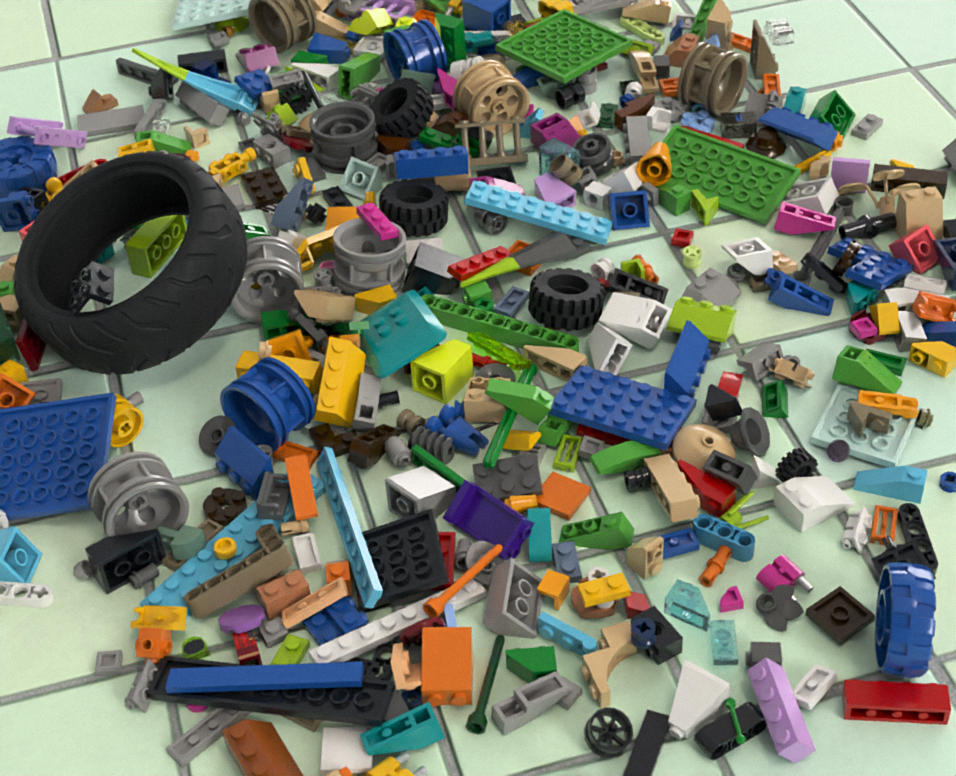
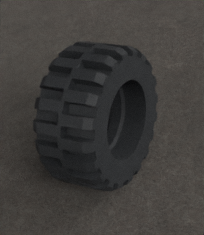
(402, 108)
(415, 206)
(566, 299)

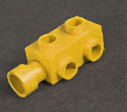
(232, 164)

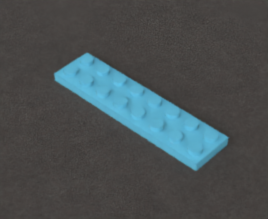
(539, 212)

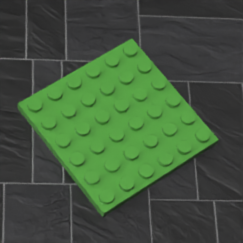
(564, 45)

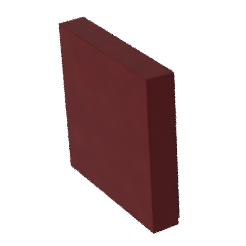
(30, 346)

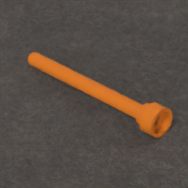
(435, 606)

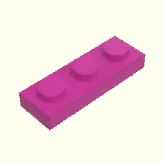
(377, 221)

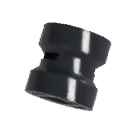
(637, 479)

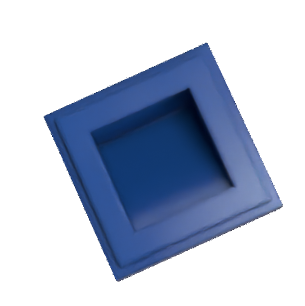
(676, 31)

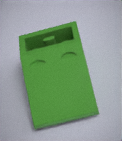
(863, 370)

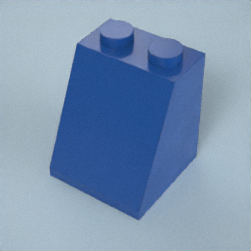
(485, 14)

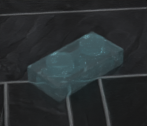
(724, 642)

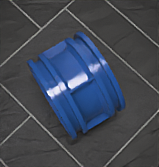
(415, 49)

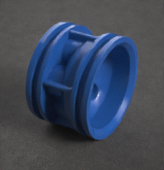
(268, 403)

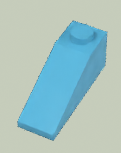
(894, 482)

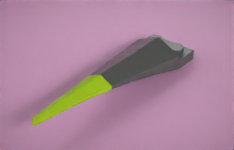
(550, 248)

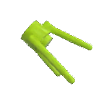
(734, 518)

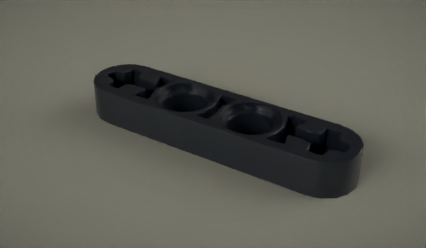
(922, 538)

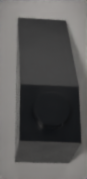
(625, 282)

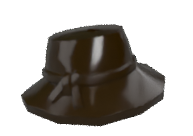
(766, 143)

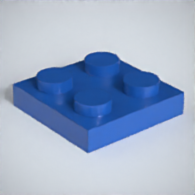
(254, 83)

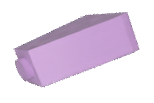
(551, 189)

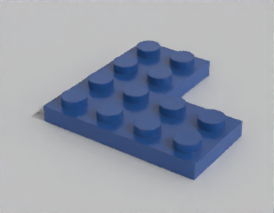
(871, 266)

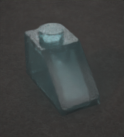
(687, 605)

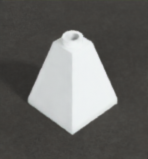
(697, 701)

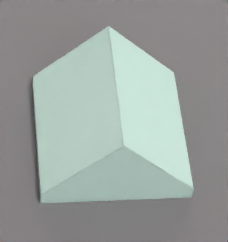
(361, 178)

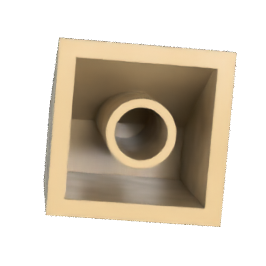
(919, 208)

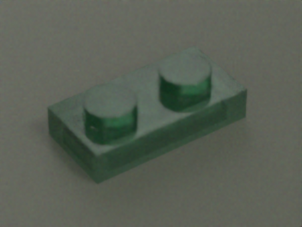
(607, 115)

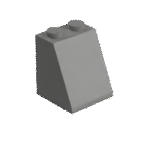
(418, 491)

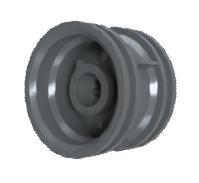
(343, 132)

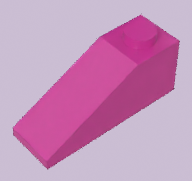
(799, 220)

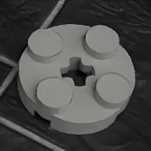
(677, 108)

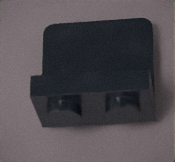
(94, 283)

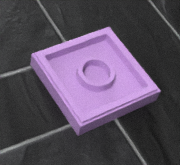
(849, 171)

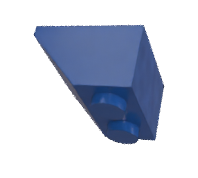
(629, 210)

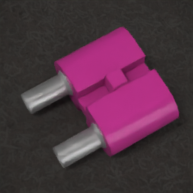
(782, 572)

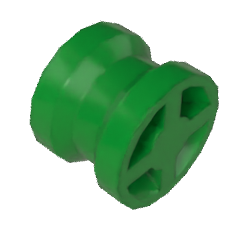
(485, 303)

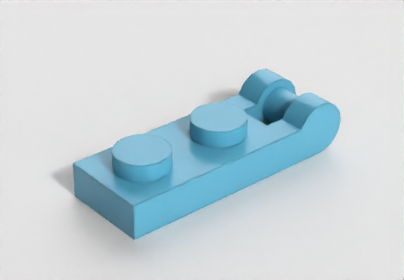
(565, 635)

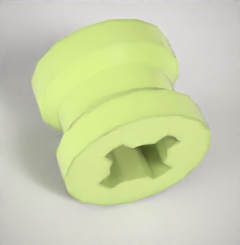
(692, 257)

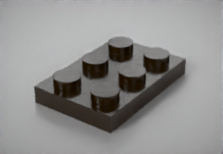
(264, 187)

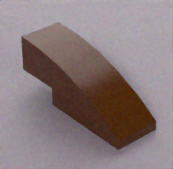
(636, 107)

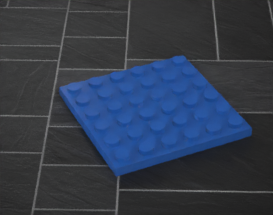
(53, 454)

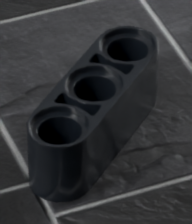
(720, 735)

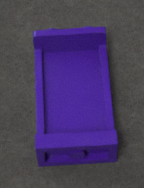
(488, 519)

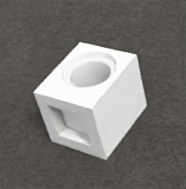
(597, 195)

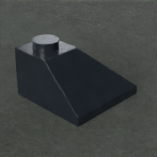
(161, 85)

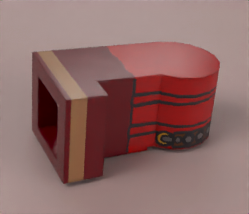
(246, 647)

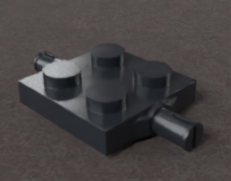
(900, 553)

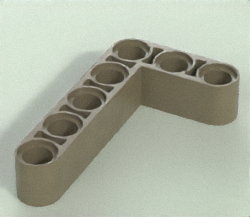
(242, 576)

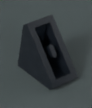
(721, 404)

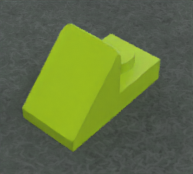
(704, 207)

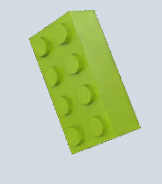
(155, 244)

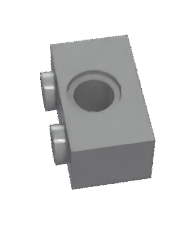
(272, 150)

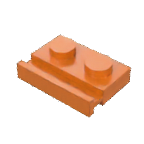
(669, 87)

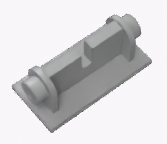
(137, 696)

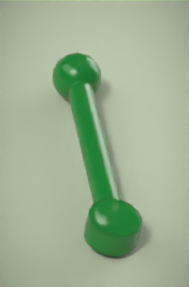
(730, 704)

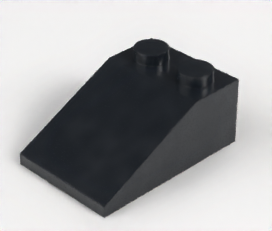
(120, 555)

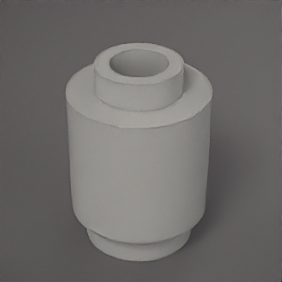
(398, 451)

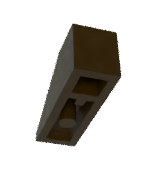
(370, 445)

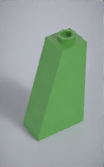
(356, 72)

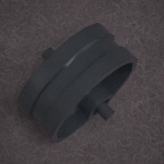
(608, 732)

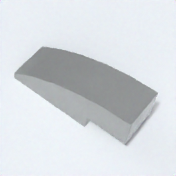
(528, 702)

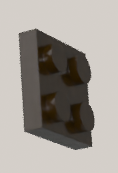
(840, 615)

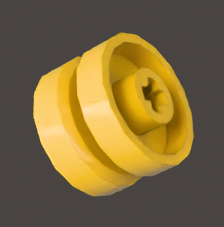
(126, 423)

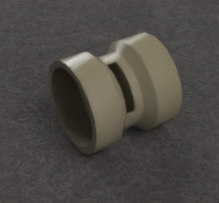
(410, 422)

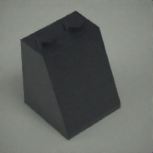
(430, 270)

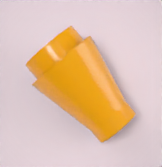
(522, 502)

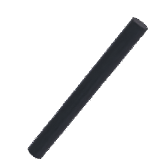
(315, 96)

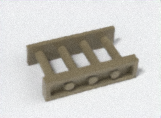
(500, 157)

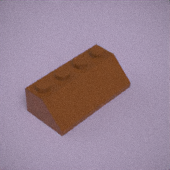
(259, 749)

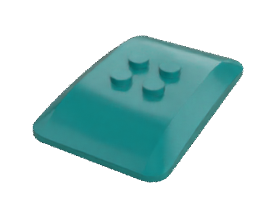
(399, 333)

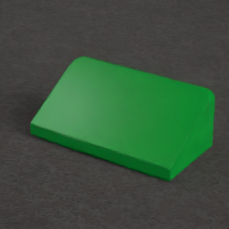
(775, 400)

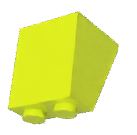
(442, 370)

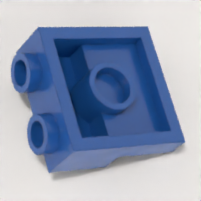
(17, 211)
(335, 621)

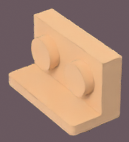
(406, 675)

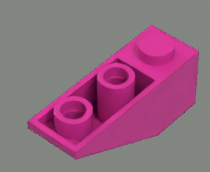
(447, 87)

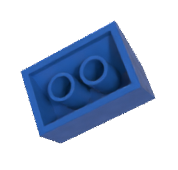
(242, 462)

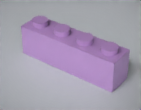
(781, 710)

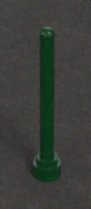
(477, 720)

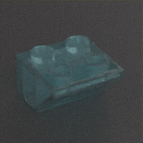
(551, 150)

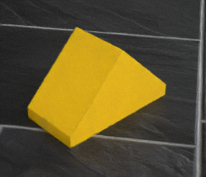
(886, 317)

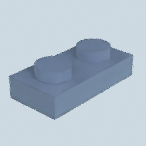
(512, 302)
(567, 560)

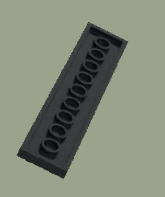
(350, 705)

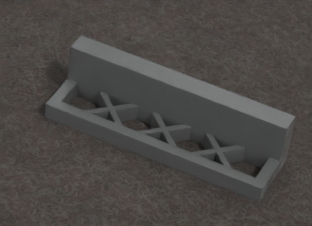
(137, 71)

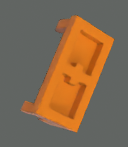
(934, 307)

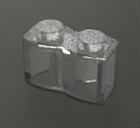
(779, 32)

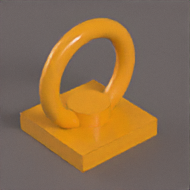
(292, 345)

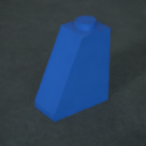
(335, 49)

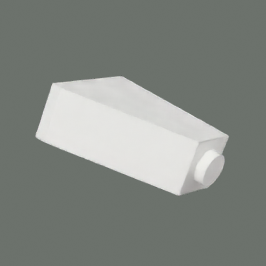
(608, 349)

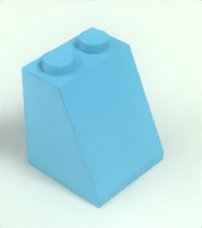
(17, 556)

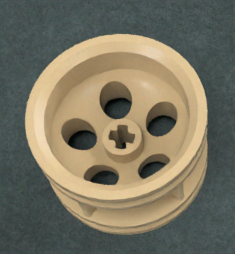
(483, 81)

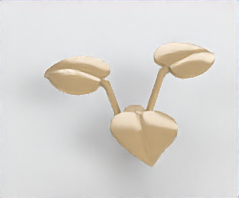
(886, 202)

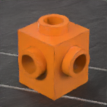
(153, 644)

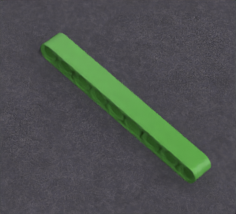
(497, 326)

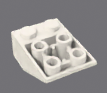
(635, 318)

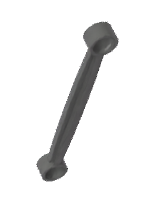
(842, 207)

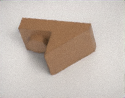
(99, 103)

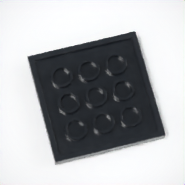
(406, 557)

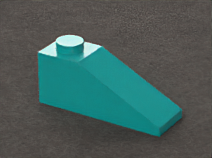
(796, 99)
(405, 732)

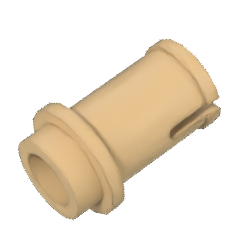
(295, 527)

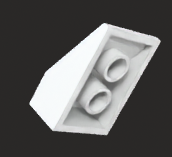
(813, 195)
(810, 500)

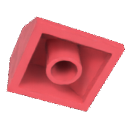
(917, 249)

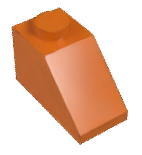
(339, 569)

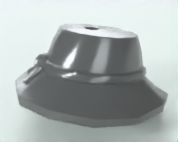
(751, 432)

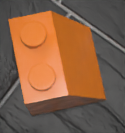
(447, 666)

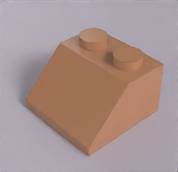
(681, 48)
(281, 592)

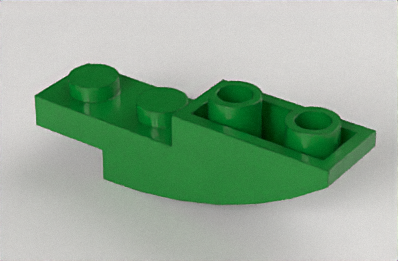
(438, 139)

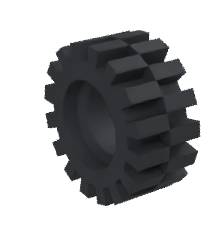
(293, 90)
(796, 464)

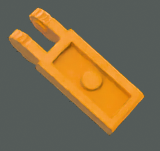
(890, 403)

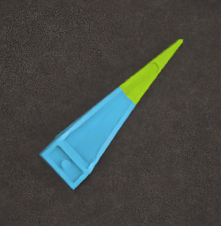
(224, 92)

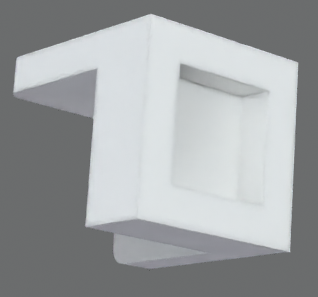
(590, 116)
(658, 119)

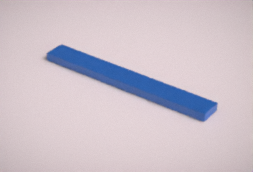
(265, 677)

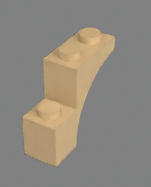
(597, 666)

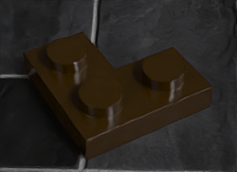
(324, 437)

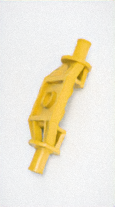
(314, 247)

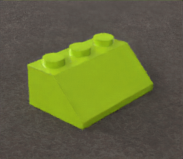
(713, 321)

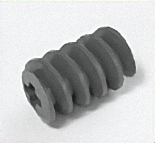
(433, 443)

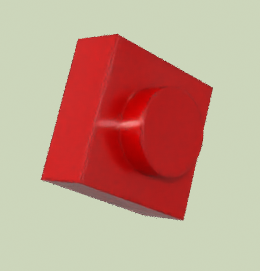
(682, 237)

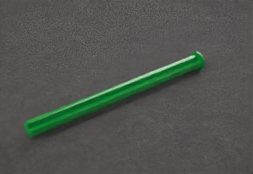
(506, 423)

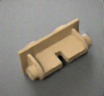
(784, 369)

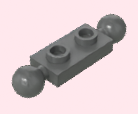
(296, 314)

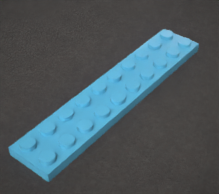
(207, 565)

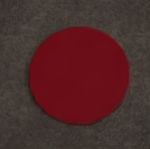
(297, 143)
(413, 633)

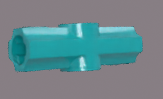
(478, 40)

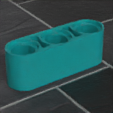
(540, 538)

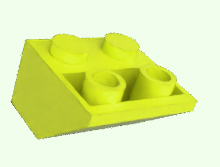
(371, 22)

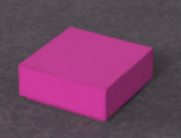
(863, 328)

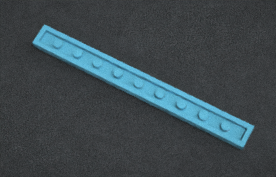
(349, 529)

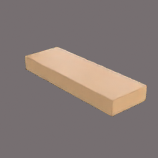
(314, 602)

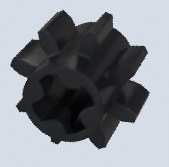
(316, 213)

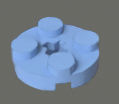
(699, 120)

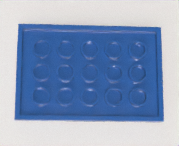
(623, 407)

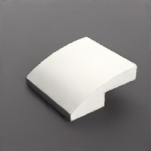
(345, 748)

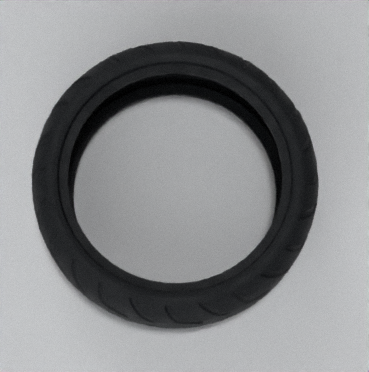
(168, 311)

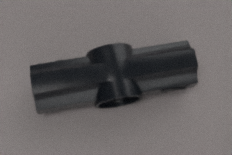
(867, 226)

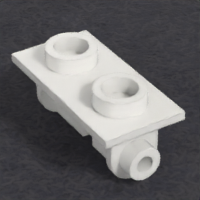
(857, 530)

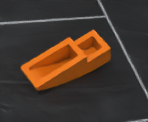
(301, 487)

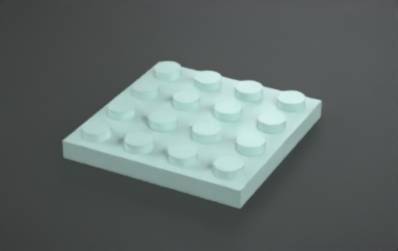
(873, 445)

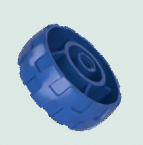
(25, 164)
(905, 620)

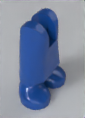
(464, 435)

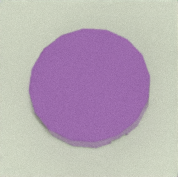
(241, 618)

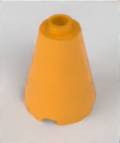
(655, 165)

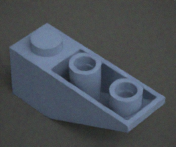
(291, 209)

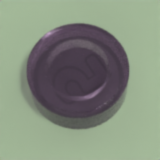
(838, 450)

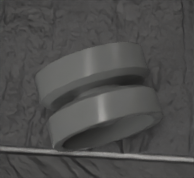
(596, 152)

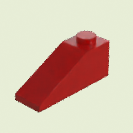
(714, 494)

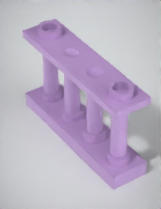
(401, 6)
(46, 132)

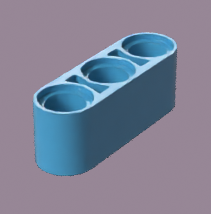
(715, 533)

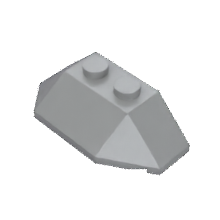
(713, 287)

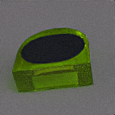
(195, 648)

